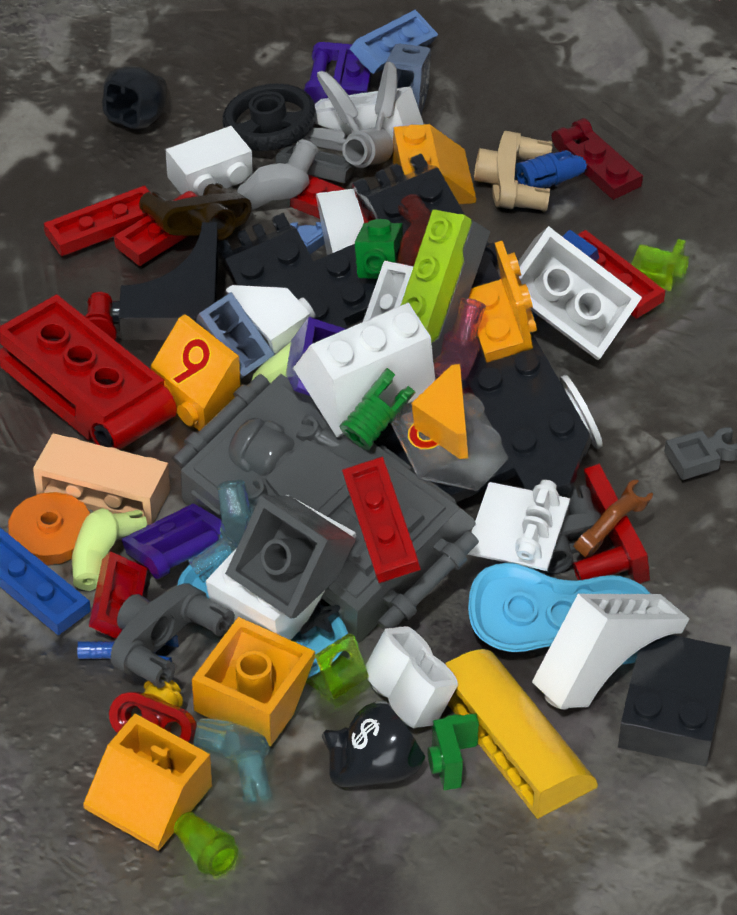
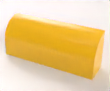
(517, 734)

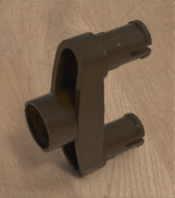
(187, 214)

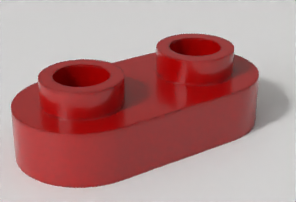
(153, 710)

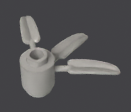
(364, 146)

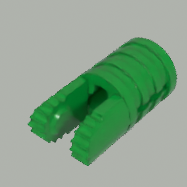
(373, 414)

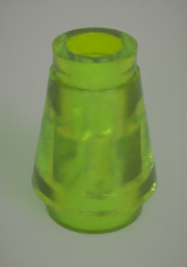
(207, 845)

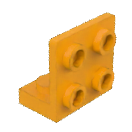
(508, 312)

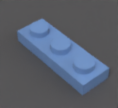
(377, 45)

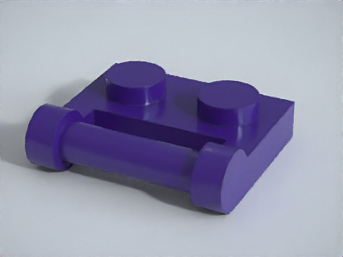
(348, 71)
(173, 539)

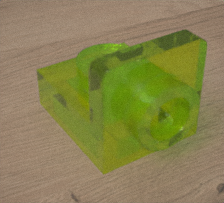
(662, 265)

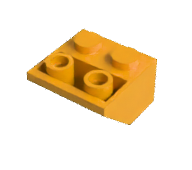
(148, 781)

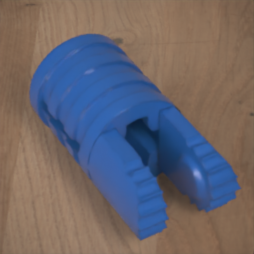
(549, 169)

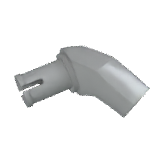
(280, 180)

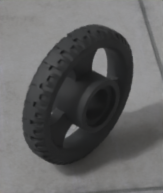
(270, 123)

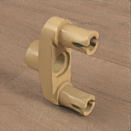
(499, 170)

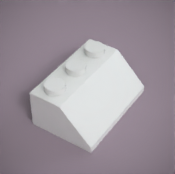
(575, 292)
(349, 362)

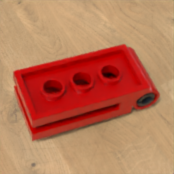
(84, 374)

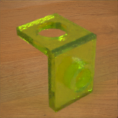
(342, 674)

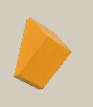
(441, 413)

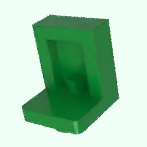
(377, 243)
(448, 738)

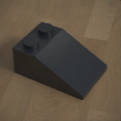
(674, 699)

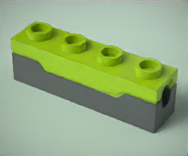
(444, 271)

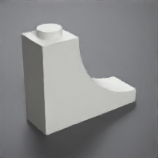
(598, 639)

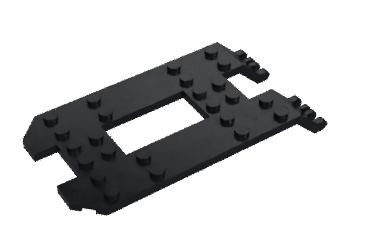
(518, 391)

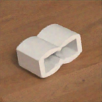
(410, 677)

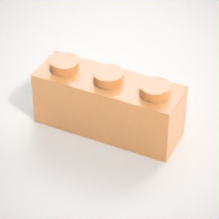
(102, 476)

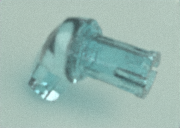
(235, 516)
(242, 746)

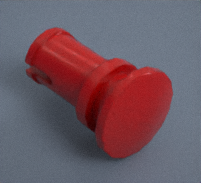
(100, 312)

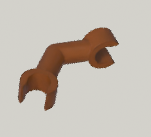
(593, 538)

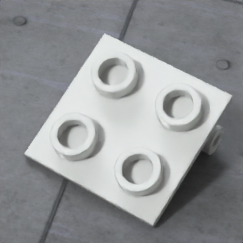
(520, 524)

